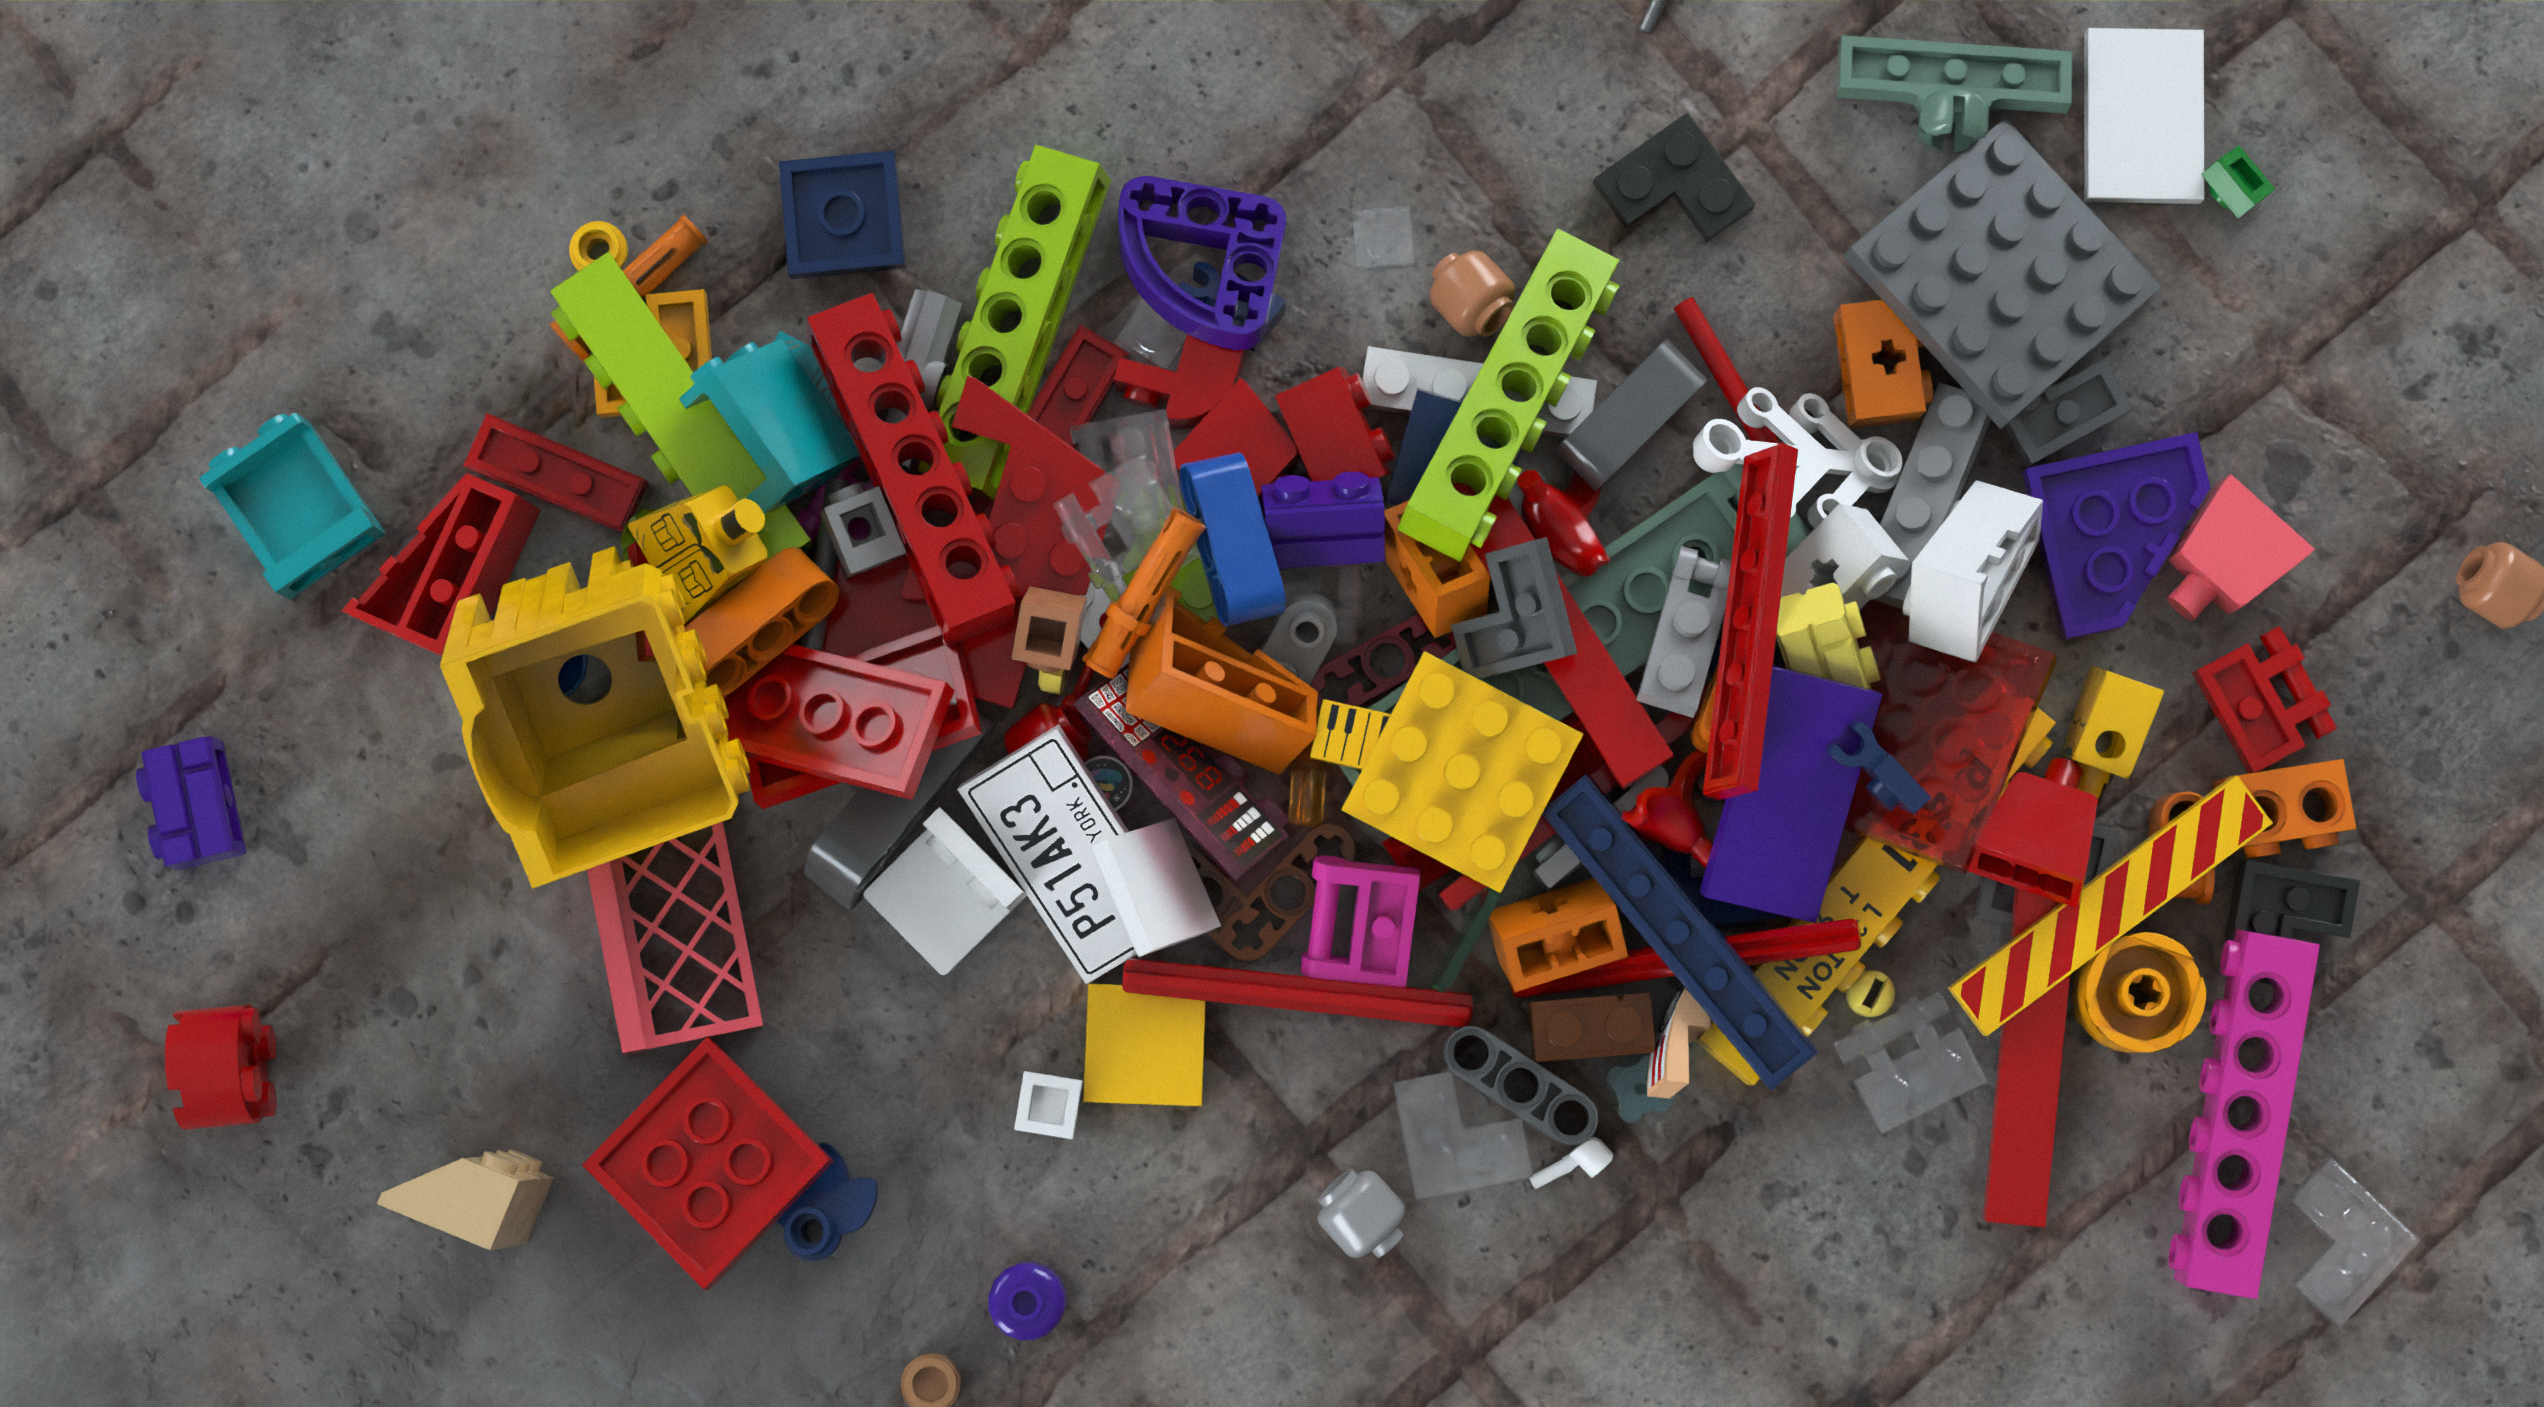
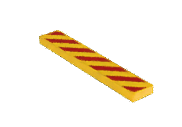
(2110, 905)

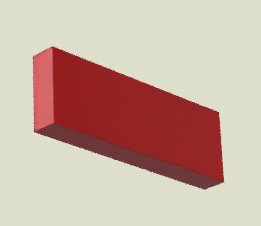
(555, 473)

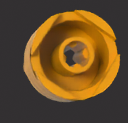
(2167, 976)

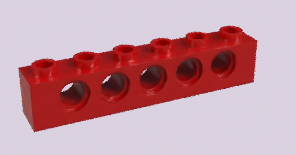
(958, 605)

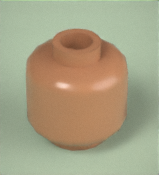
(1472, 293)
(2502, 585)

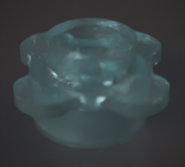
(1632, 1104)

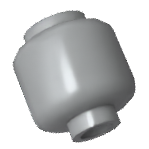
(1361, 1214)

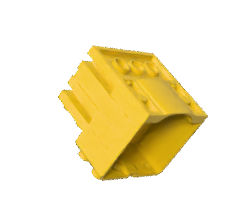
(599, 775)

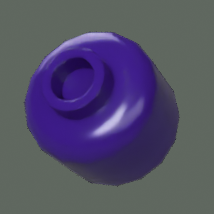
(1027, 1300)

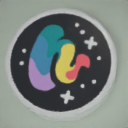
(1113, 779)

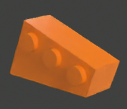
(1216, 691)

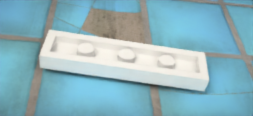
(1395, 375)

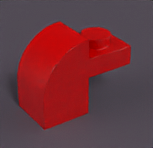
(1190, 392)

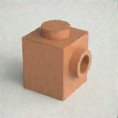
(1049, 629)

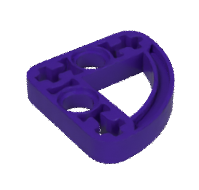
(1242, 247)

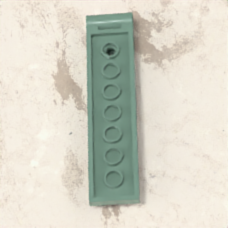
(1629, 592)

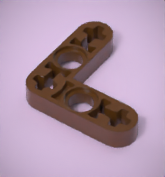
(1237, 906)

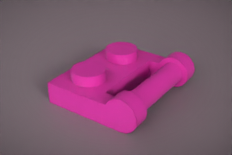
(1380, 922)

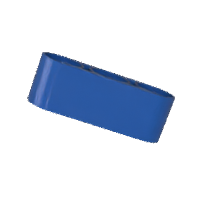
(1235, 540)

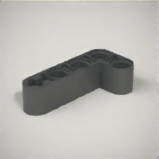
(874, 823)

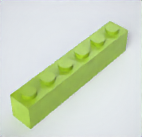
(651, 377)

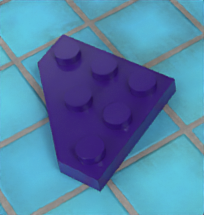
(2113, 526)

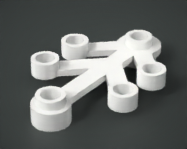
(1868, 463)

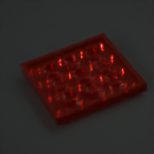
(1950, 729)

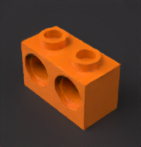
(2282, 796)

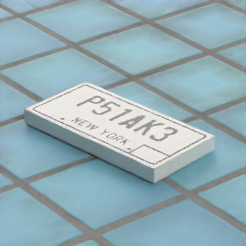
(1043, 820)

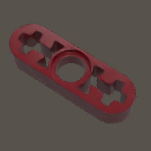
(1342, 670)

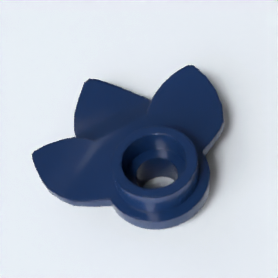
(834, 1202)

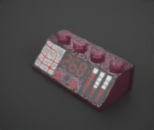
(1188, 782)

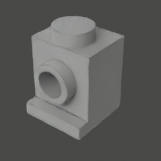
(883, 540)

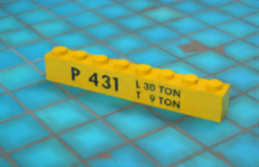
(1866, 887)

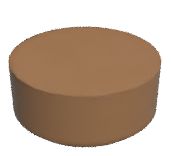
(931, 1381)

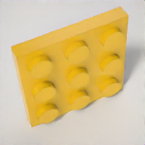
(1462, 772)

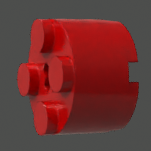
(220, 1066)

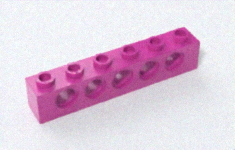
(2238, 1261)

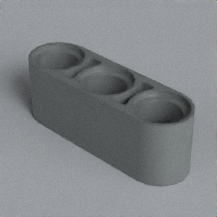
(1631, 414)
(1549, 1090)

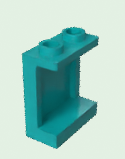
(776, 419)
(292, 503)

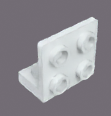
(944, 893)

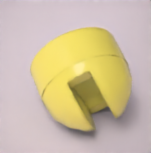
(1861, 987)

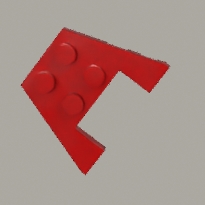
(1022, 516)

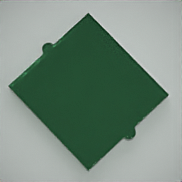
(1465, 939)

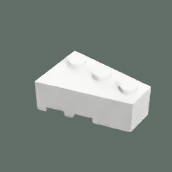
(1971, 569)

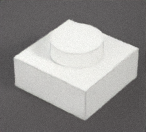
(1048, 1105)

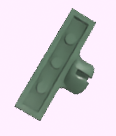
(1954, 82)

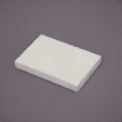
(2143, 115)

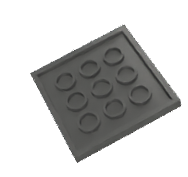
(2002, 272)

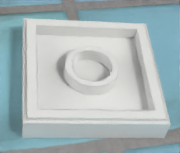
(1156, 886)

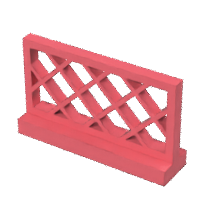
(623, 951)

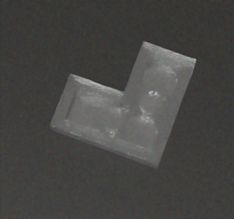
(1445, 1155)
(2362, 1246)

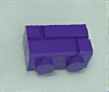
(1325, 520)
(191, 803)

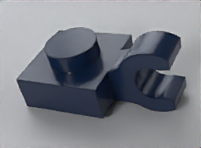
(1889, 781)

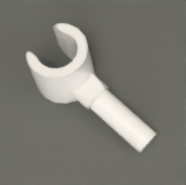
(1590, 1155)

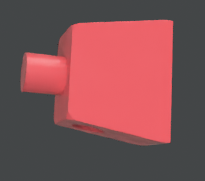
(2232, 551)

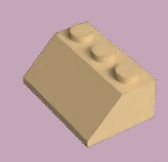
(477, 1198)

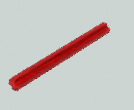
(1753, 948)
(1296, 992)

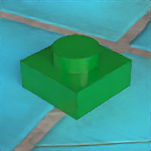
(2237, 182)

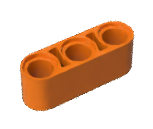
(763, 617)

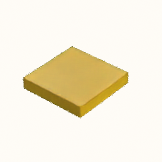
(1143, 1048)

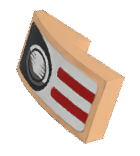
(1679, 1025)

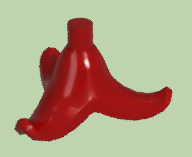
(1564, 521)
(1670, 813)

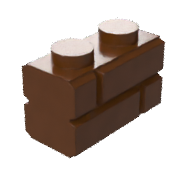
(1591, 1027)

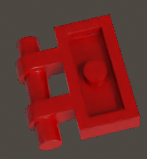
(2250, 707)

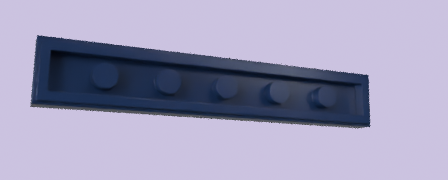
(1679, 932)

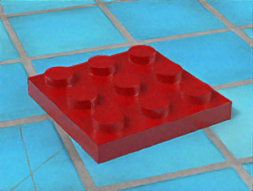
(707, 1163)

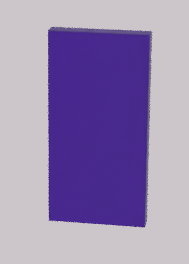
(1783, 839)

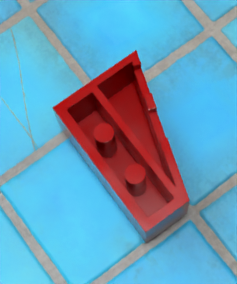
(461, 551)

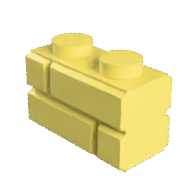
(1820, 637)

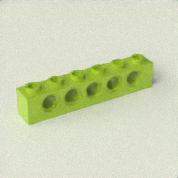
(1061, 245)
(1566, 272)

